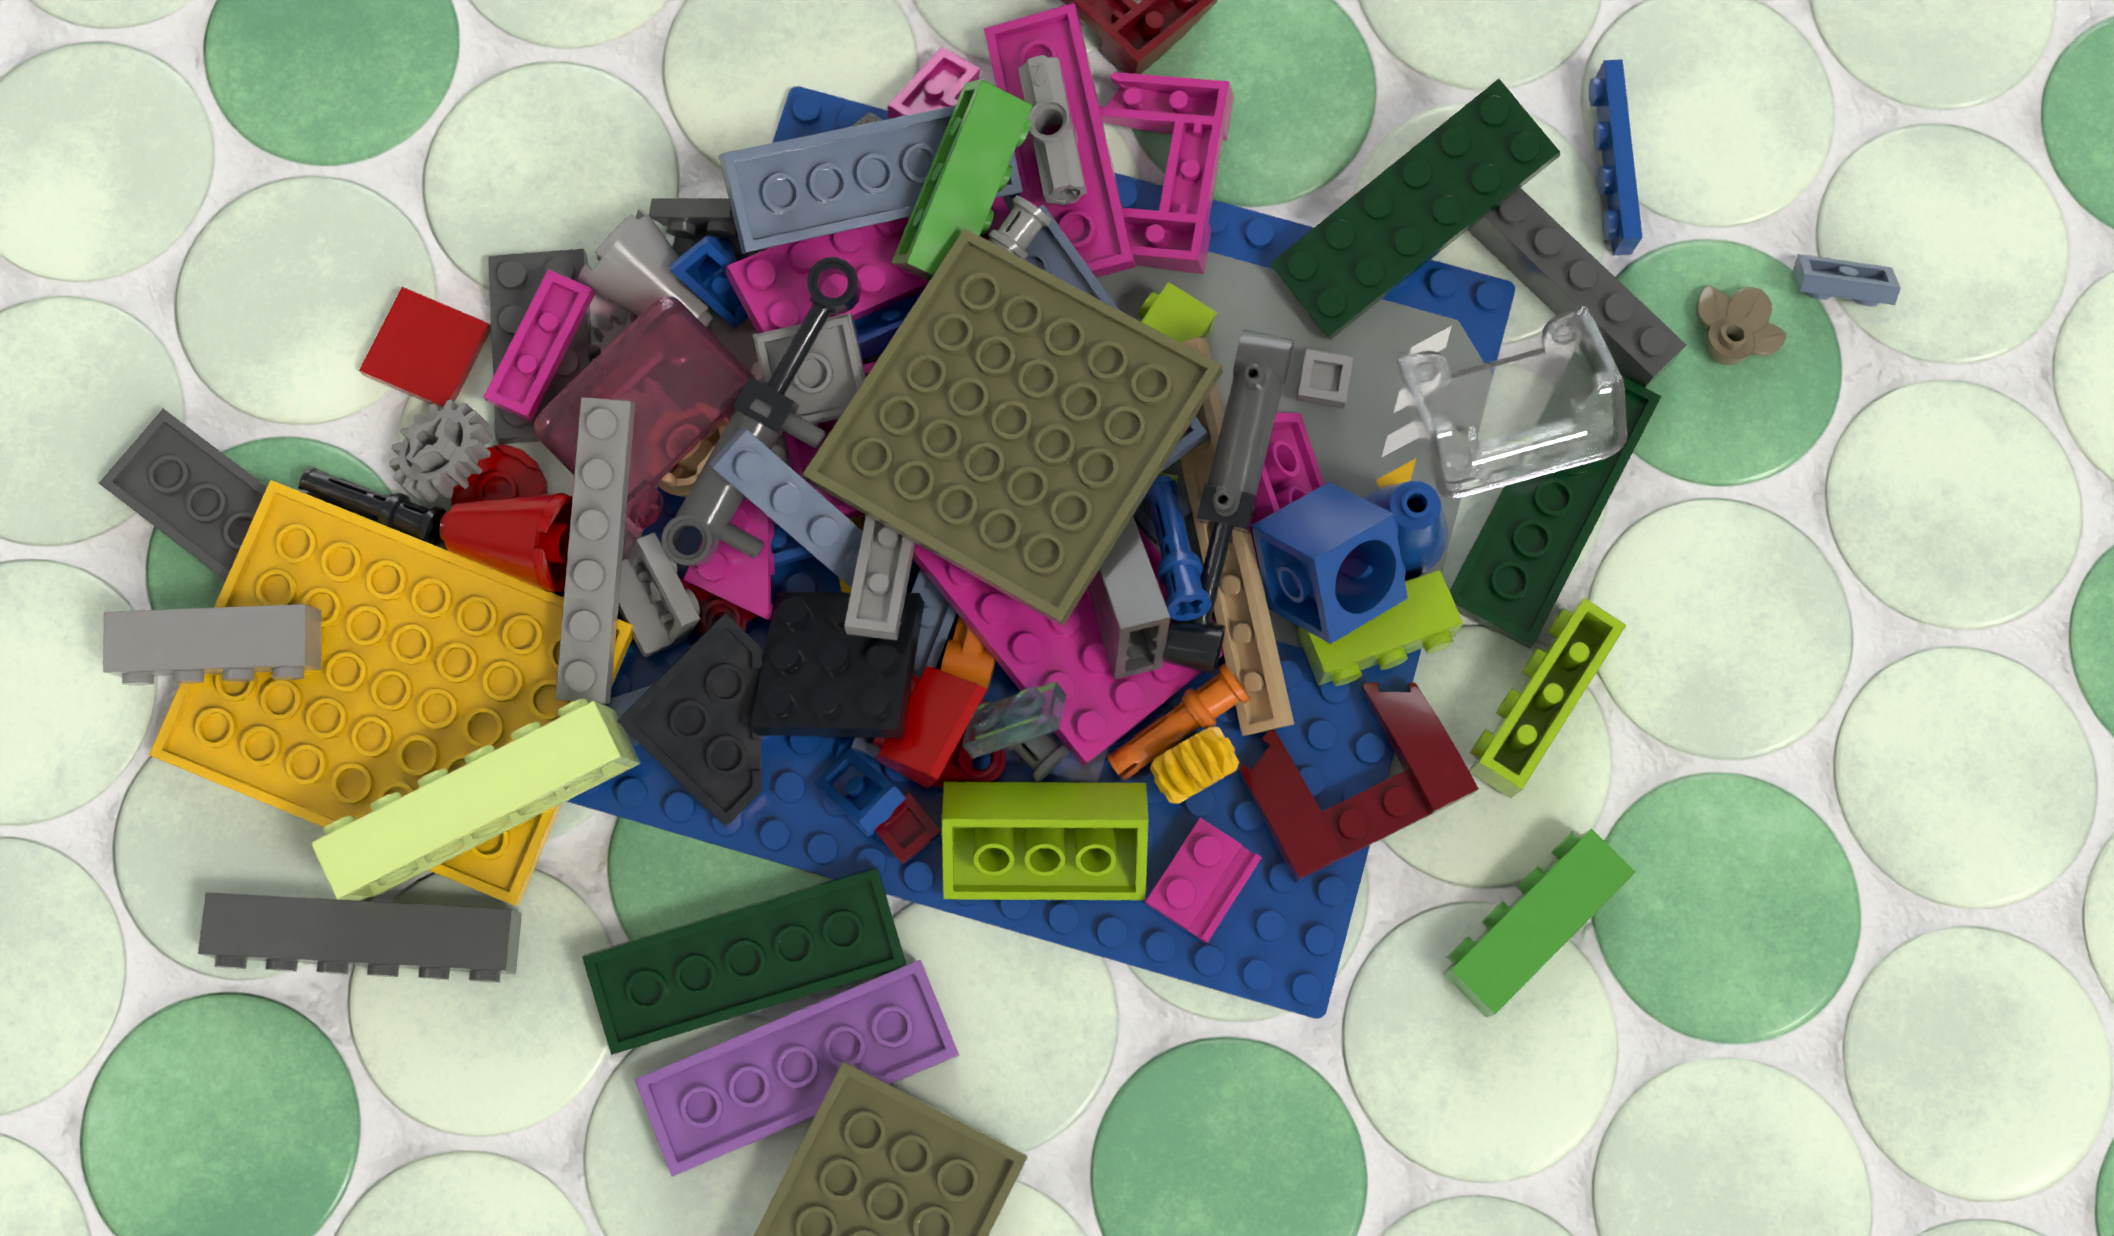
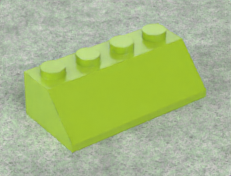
(1044, 841)

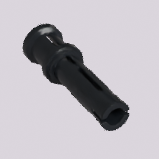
(392, 511)

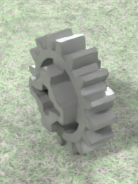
(440, 451)

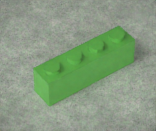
(964, 175)
(1538, 921)

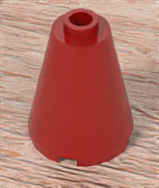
(514, 536)

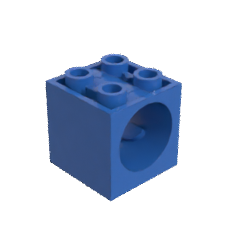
(1330, 561)

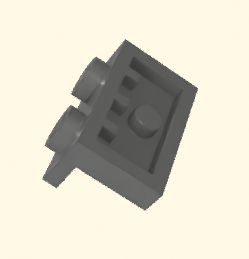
(694, 219)

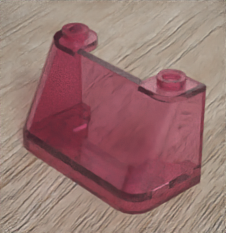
(681, 392)

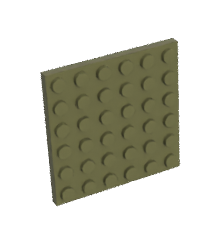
(1013, 425)

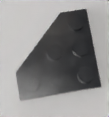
(701, 719)

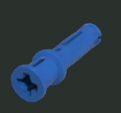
(1178, 564)

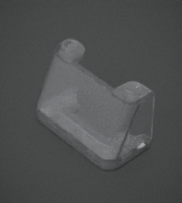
(1520, 411)

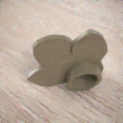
(1738, 324)

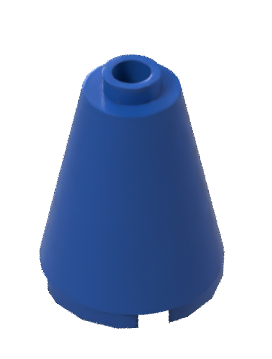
(1420, 523)

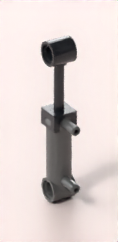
(766, 415)
(1233, 483)

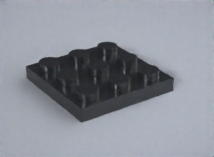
(831, 681)

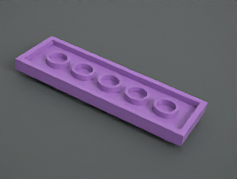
(787, 1066)

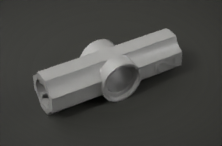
(1055, 153)

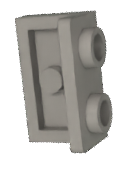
(655, 598)

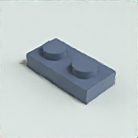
(1846, 279)

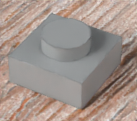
(1325, 378)

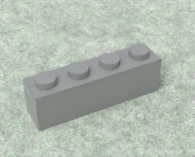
(212, 642)

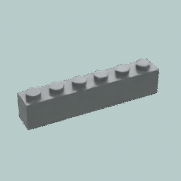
(1571, 278)
(360, 934)

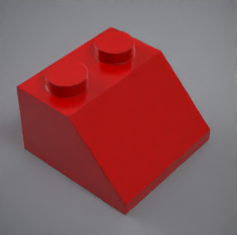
(934, 723)

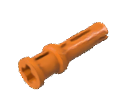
(1197, 710)

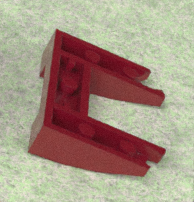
(1142, 32)
(1316, 839)

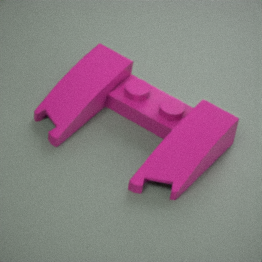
(1199, 121)

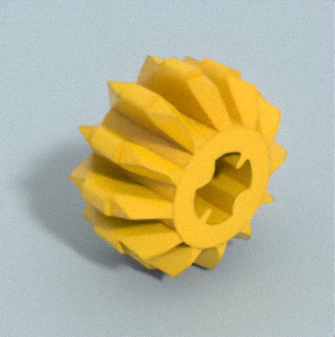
(1194, 764)

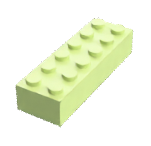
(475, 801)

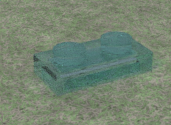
(1014, 719)

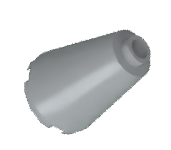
(637, 271)

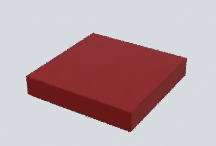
(425, 348)

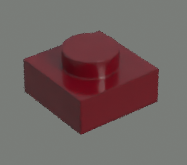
(907, 830)

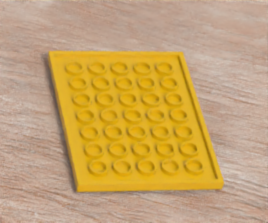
(413, 677)

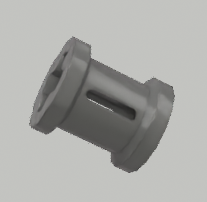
(1040, 754)

